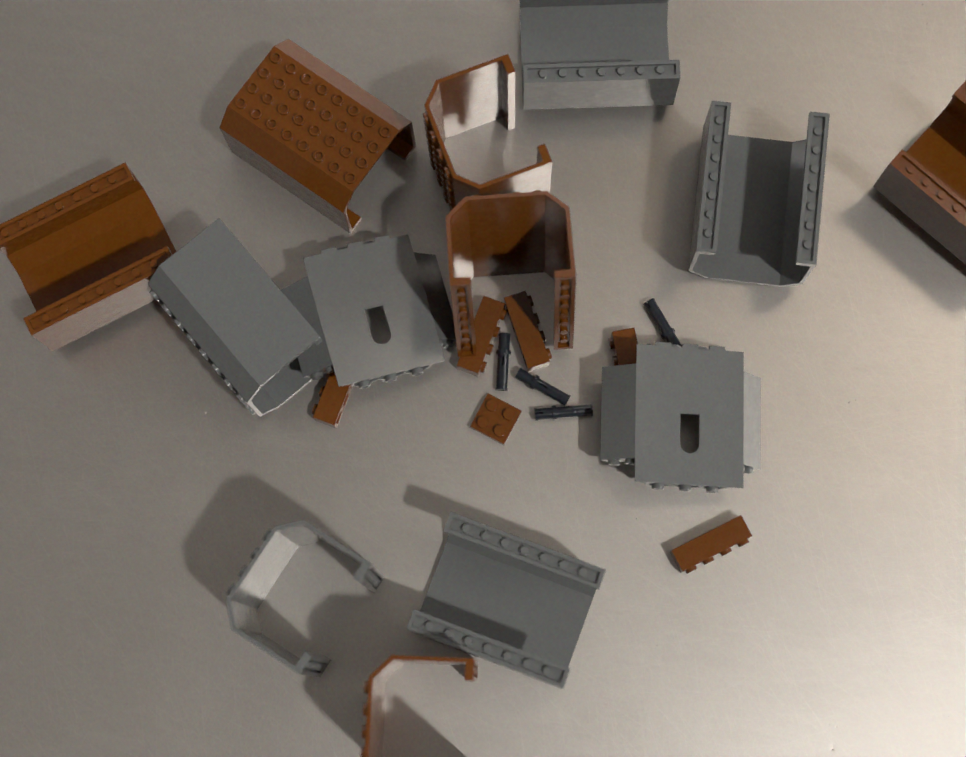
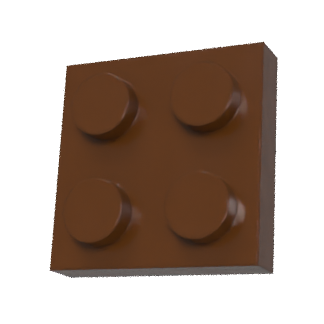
(495, 419)

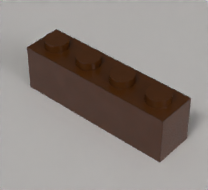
(486, 328)
(526, 331)
(624, 345)
(331, 402)
(710, 544)

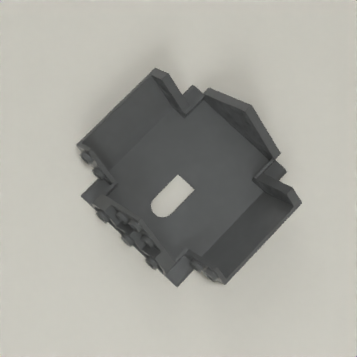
(365, 277)
(644, 409)

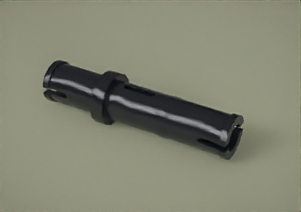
(666, 331)
(503, 361)
(542, 386)
(563, 412)

